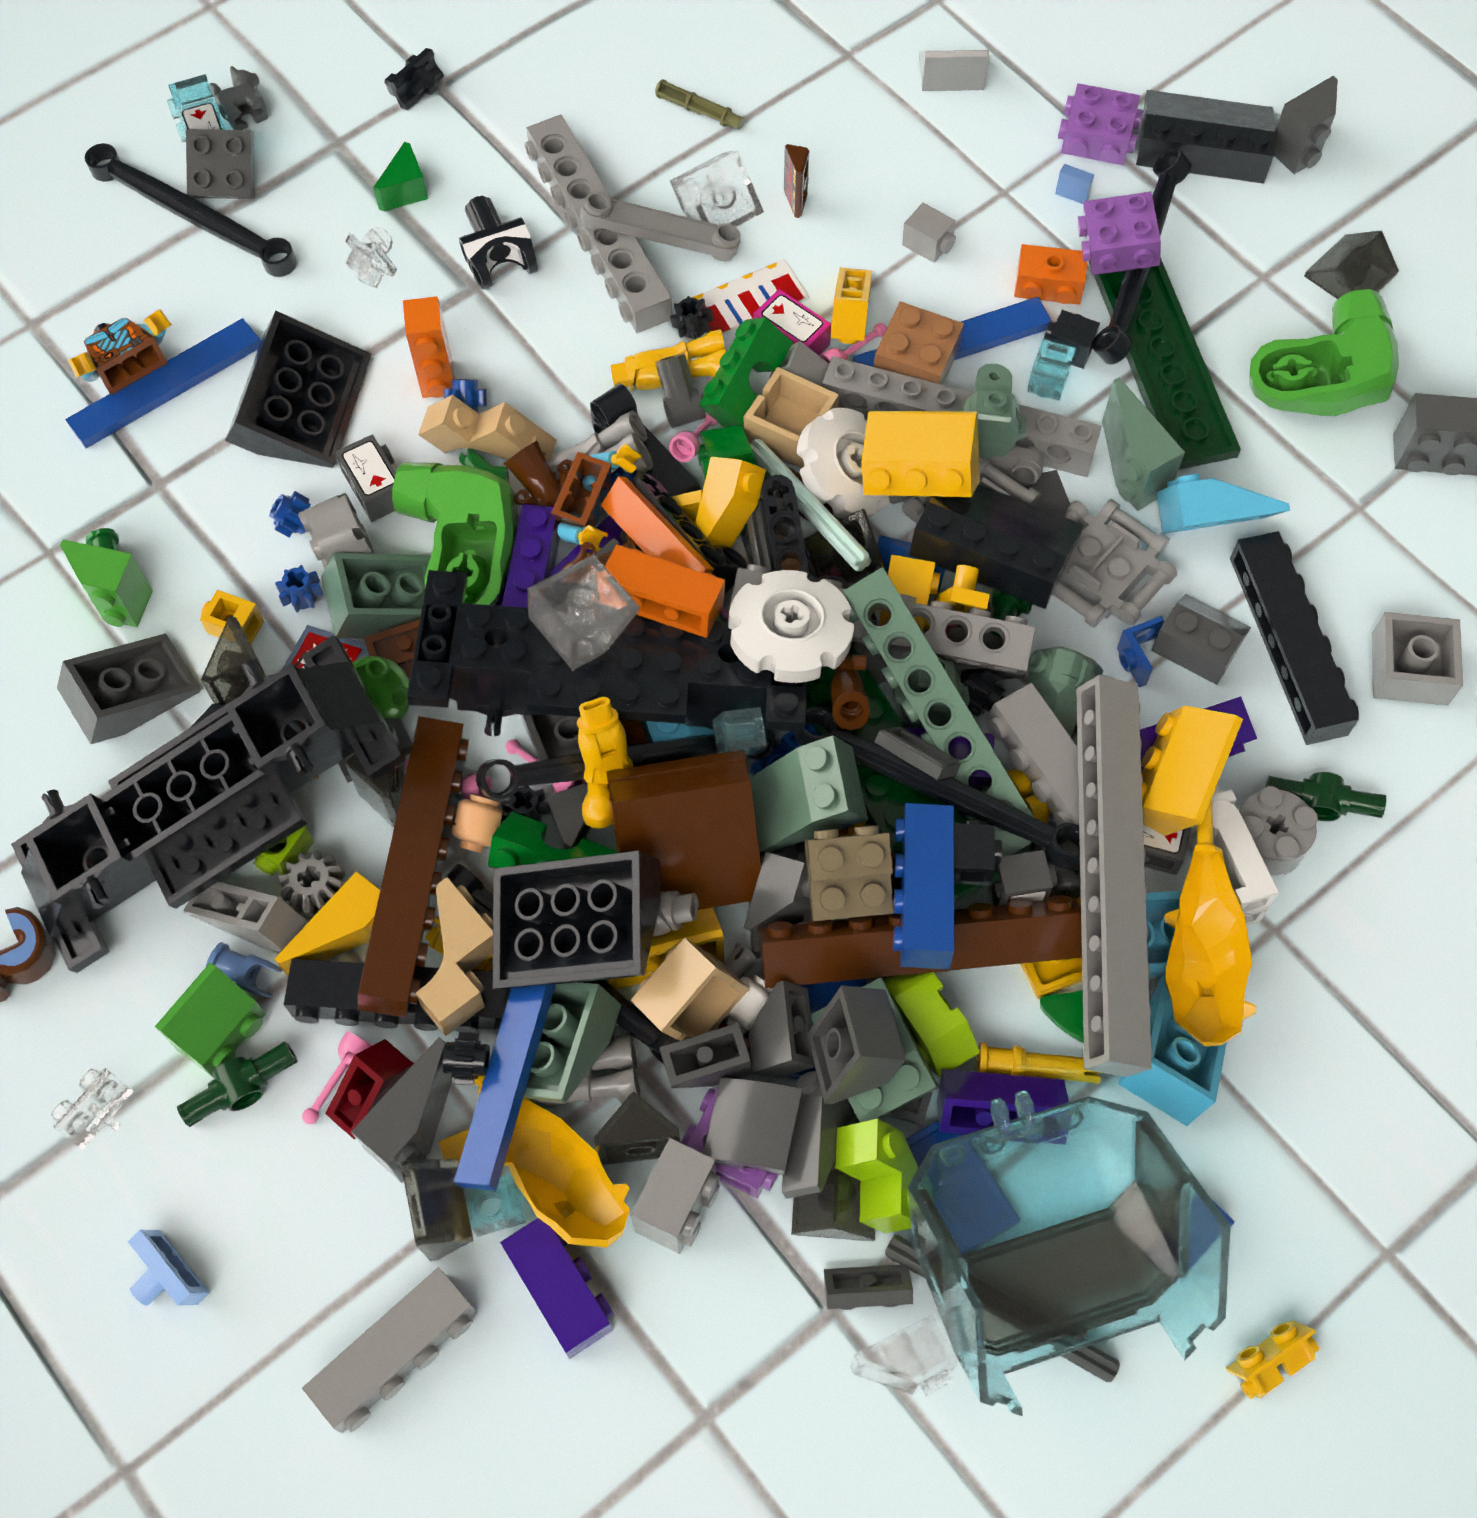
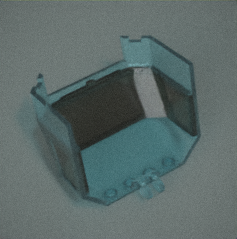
(1064, 1238)

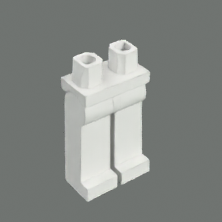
(1241, 857)

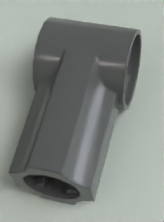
(681, 397)

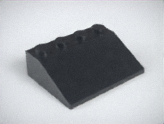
(1213, 134)
(298, 394)
(1008, 540)
(574, 919)

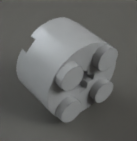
(335, 529)
(1280, 828)

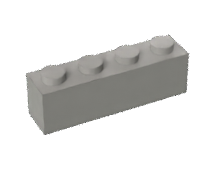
(1040, 750)
(389, 1351)

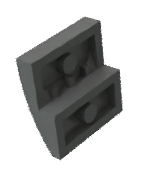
(753, 1124)

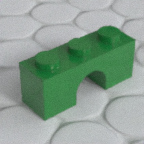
(729, 393)
(522, 843)

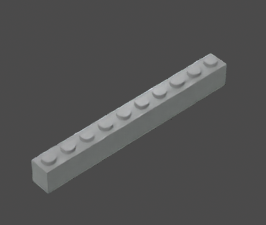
(1112, 879)

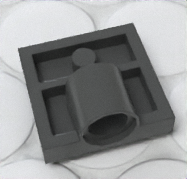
(220, 163)

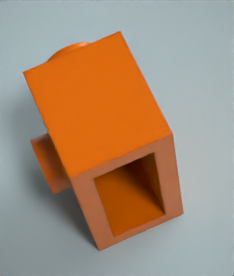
(1051, 283)

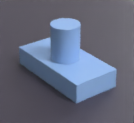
(166, 1271)

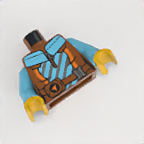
(122, 351)
(584, 491)

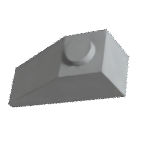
(247, 914)

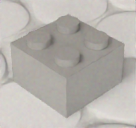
(1417, 658)
(675, 1196)

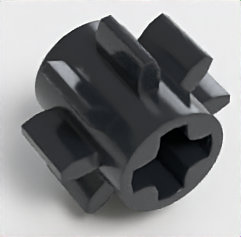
(691, 318)
(984, 691)
(530, 799)
(466, 1058)

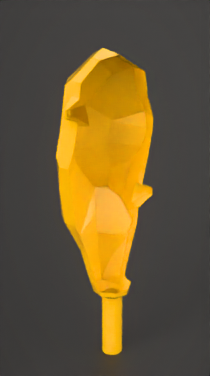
(1208, 949)
(564, 1179)

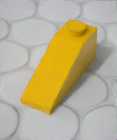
(851, 305)
(728, 499)
(337, 926)

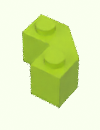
(937, 1029)
(884, 1165)

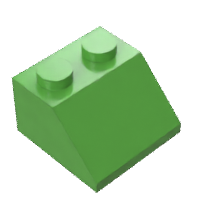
(111, 582)
(211, 1020)

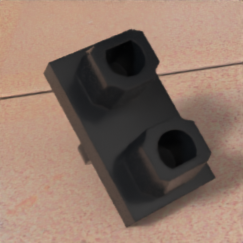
(415, 79)

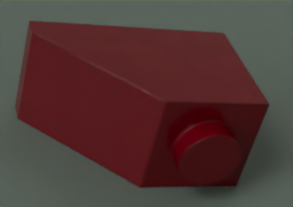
(366, 1083)

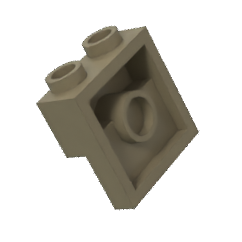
(849, 873)

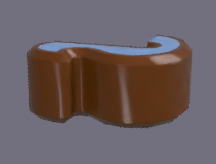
(28, 957)

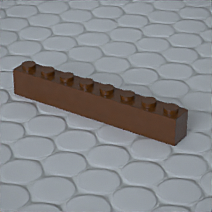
(411, 868)
(864, 945)

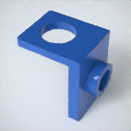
(1130, 653)

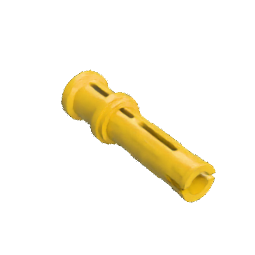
(1022, 1063)

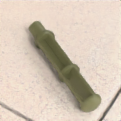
(698, 104)

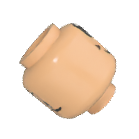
(476, 822)

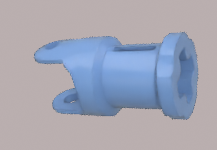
(240, 968)

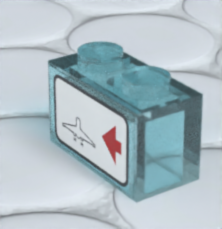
(194, 105)

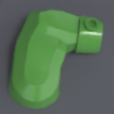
(1333, 370)
(473, 522)

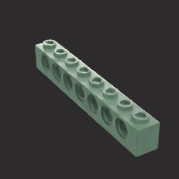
(879, 591)

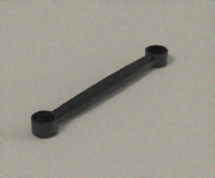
(190, 209)
(1113, 341)
(572, 766)
(950, 791)
(629, 1016)

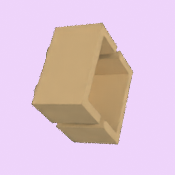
(788, 406)
(689, 992)

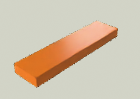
(649, 527)

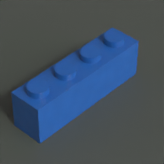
(926, 886)

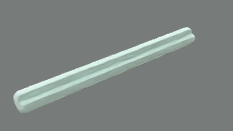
(813, 509)

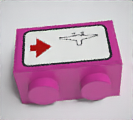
(796, 321)

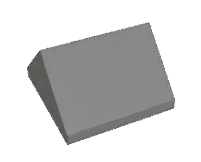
(953, 70)

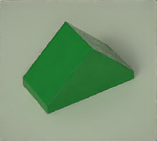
(401, 181)

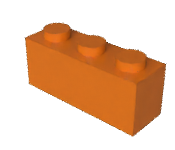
(428, 345)
(668, 590)

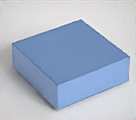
(1074, 183)

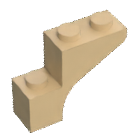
(495, 431)
(467, 941)

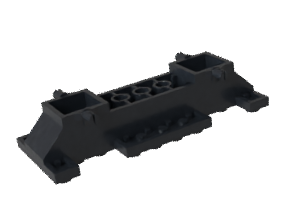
(653, 672)
(202, 798)

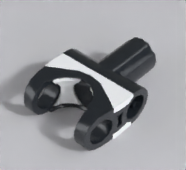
(494, 242)

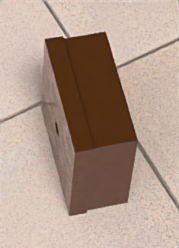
(693, 820)

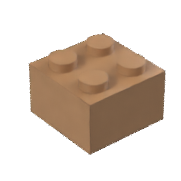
(919, 344)

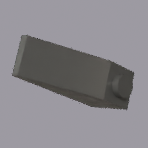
(813, 1139)

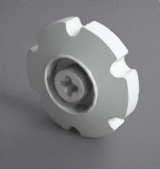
(833, 462)
(790, 626)

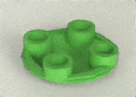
(385, 683)

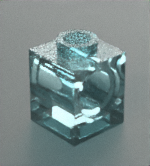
(1051, 370)
(740, 731)
(508, 1215)

